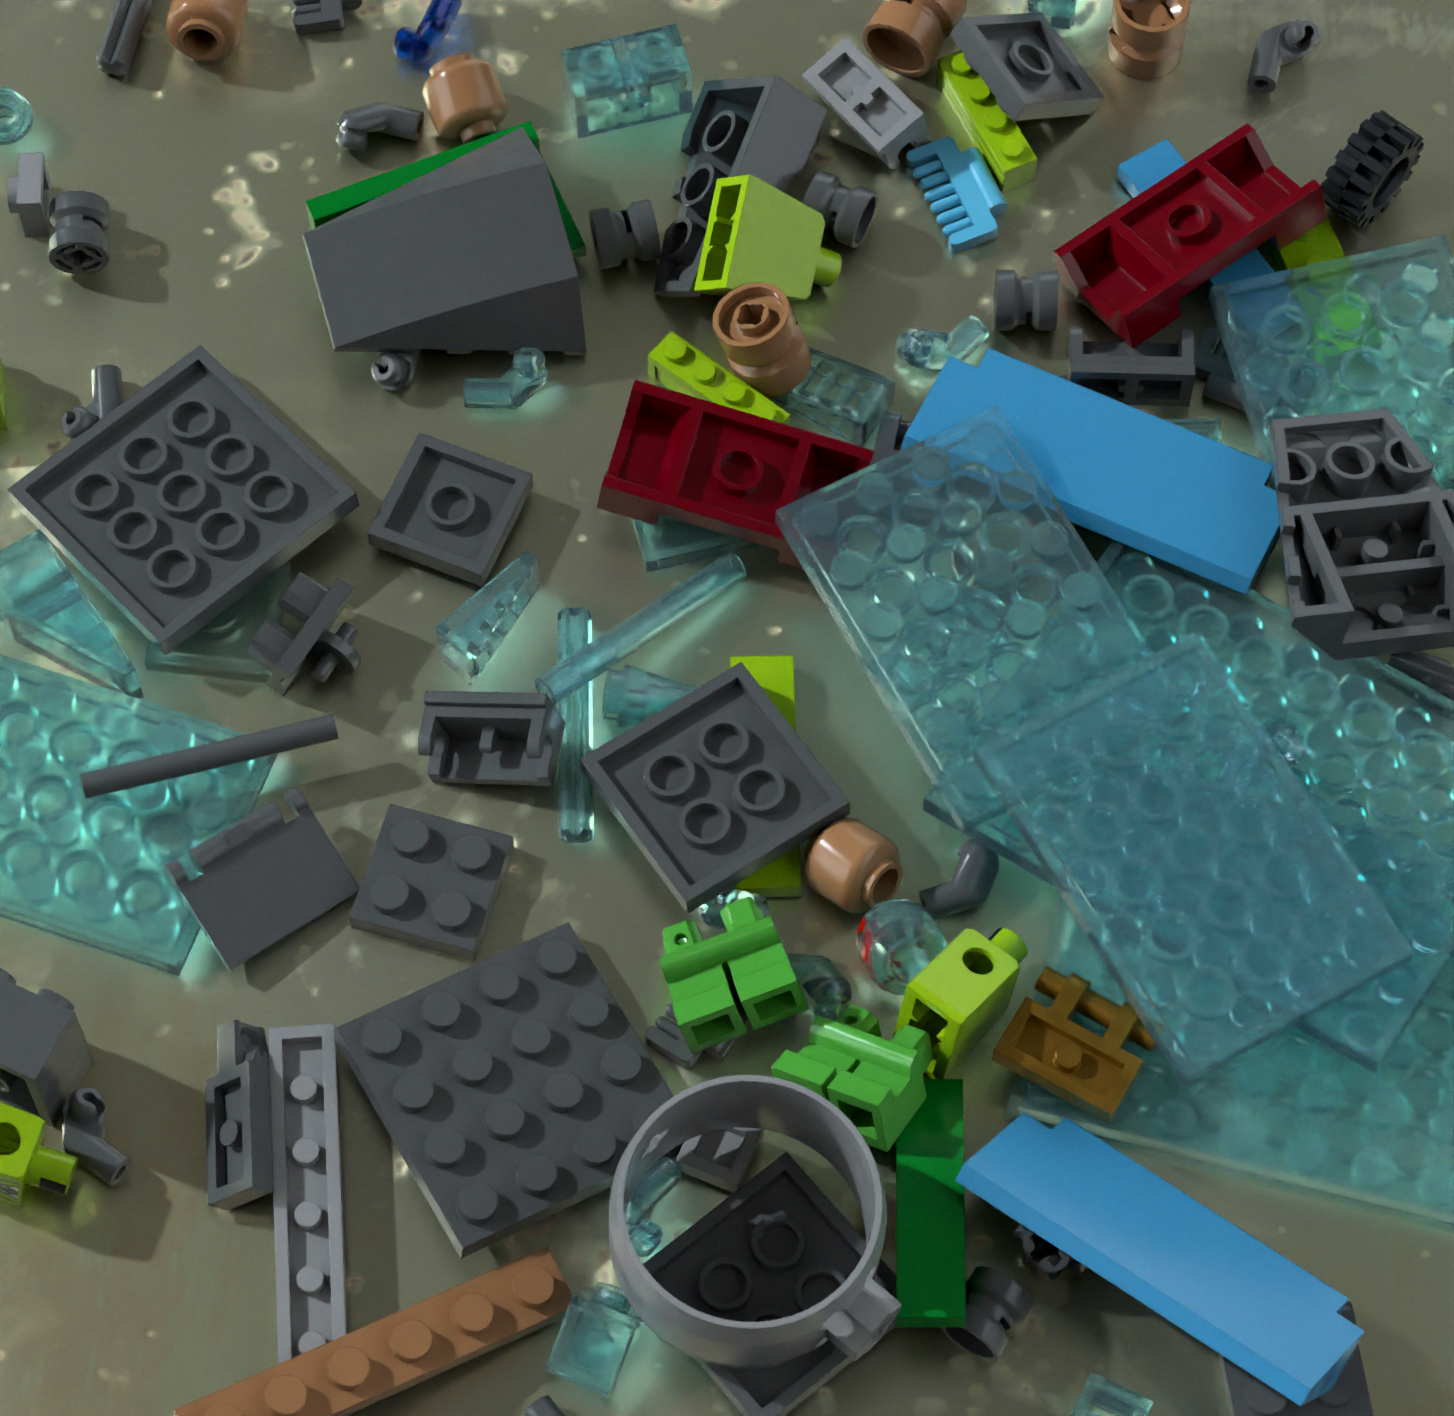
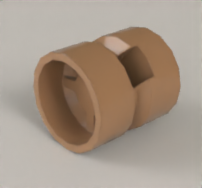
(911, 33)
(1147, 36)
(762, 338)

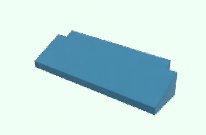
(1121, 467)
(1168, 1253)

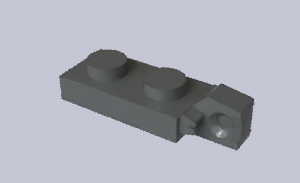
(239, 1118)

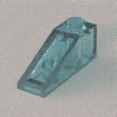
(56, 619)

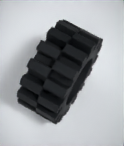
(1371, 168)

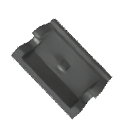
(1137, 376)
(491, 737)

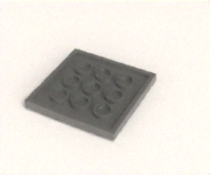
(183, 499)
(507, 1086)

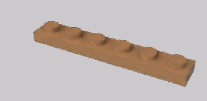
(402, 1346)

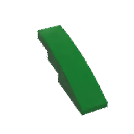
(931, 1211)

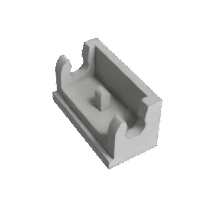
(867, 101)

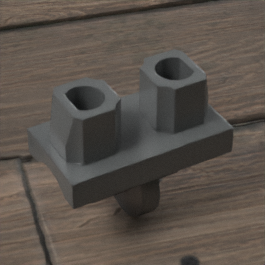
(318, 610)

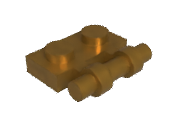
(1068, 1058)

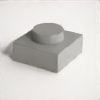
(31, 194)
(720, 1156)

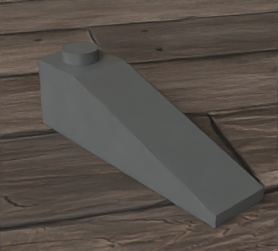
(734, 130)

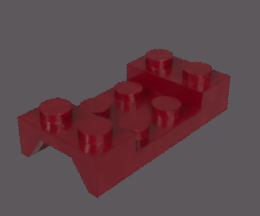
(1184, 233)
(717, 466)

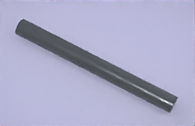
(209, 756)

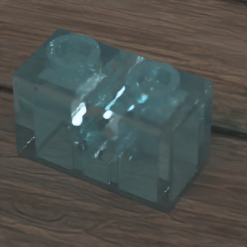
(627, 80)

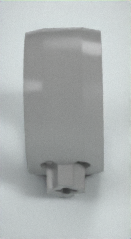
(849, 1317)

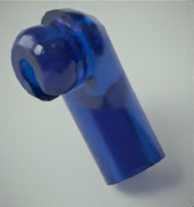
(433, 28)

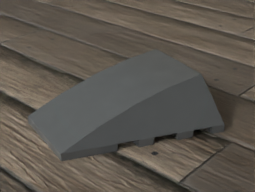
(454, 261)
(1363, 535)

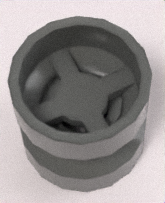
(844, 209)
(79, 232)
(625, 234)
(1025, 300)
(992, 1307)

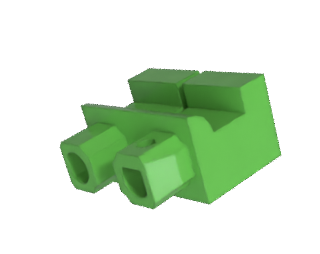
(703, 970)
(861, 1073)

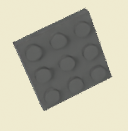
(714, 787)
(763, 1259)

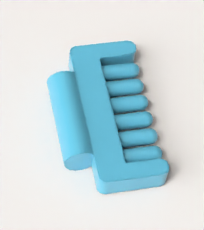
(972, 187)

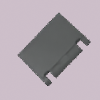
(262, 880)

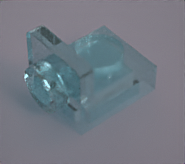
(594, 1338)

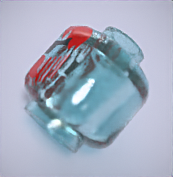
(898, 943)

